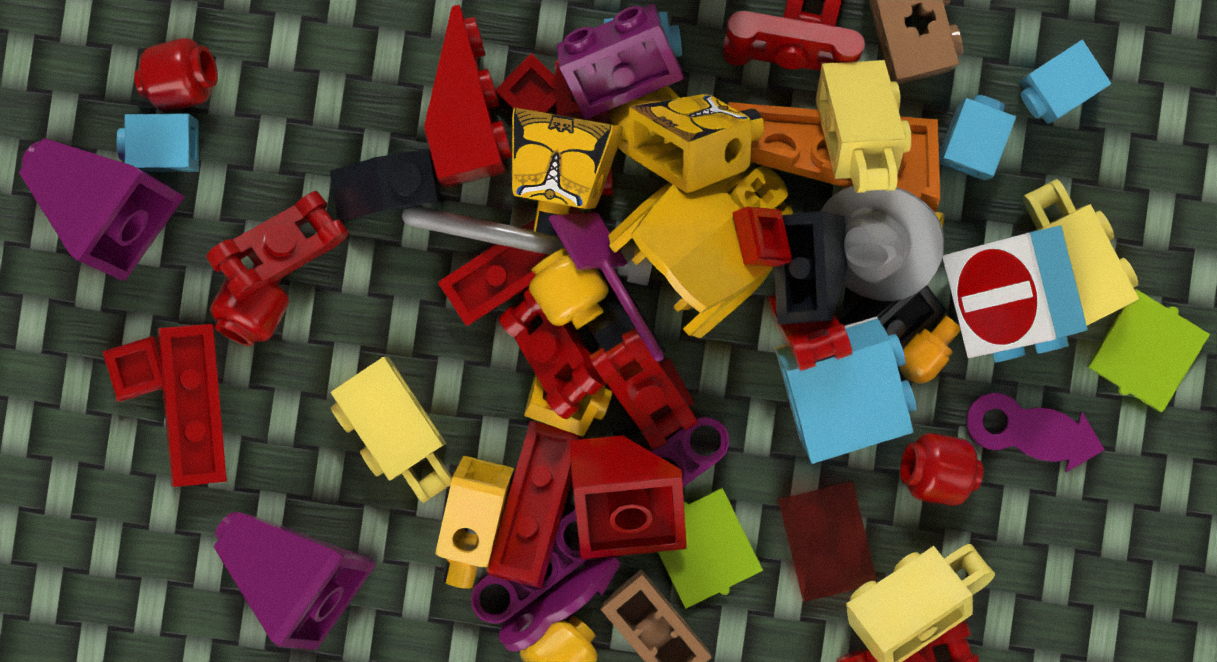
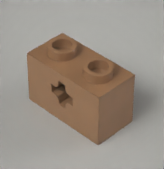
(907, 53)
(652, 623)

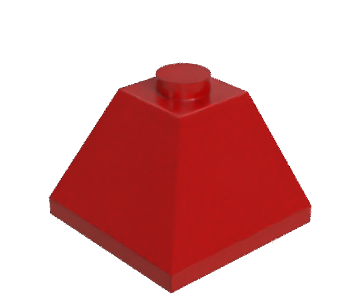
(625, 499)

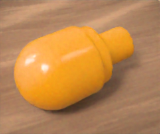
(929, 352)

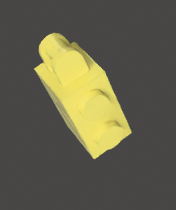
(862, 123)
(1100, 276)
(391, 427)
(917, 602)

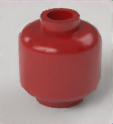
(176, 74)
(251, 318)
(941, 469)

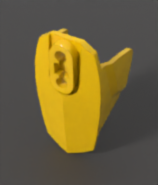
(697, 242)

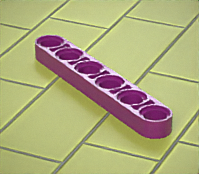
(566, 559)

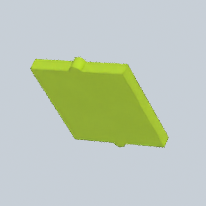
(1148, 351)
(715, 552)

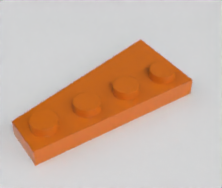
(797, 145)

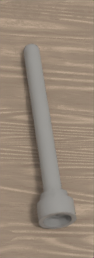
(512, 236)

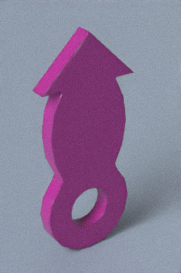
(1034, 431)
(558, 603)

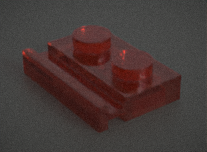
(827, 540)

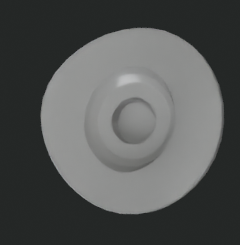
(889, 242)

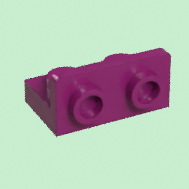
(618, 60)

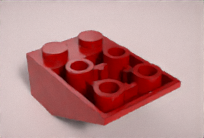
(459, 117)

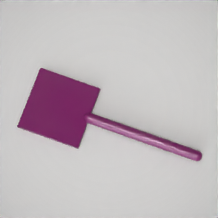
(589, 248)

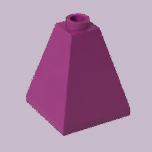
(98, 205)
(290, 578)

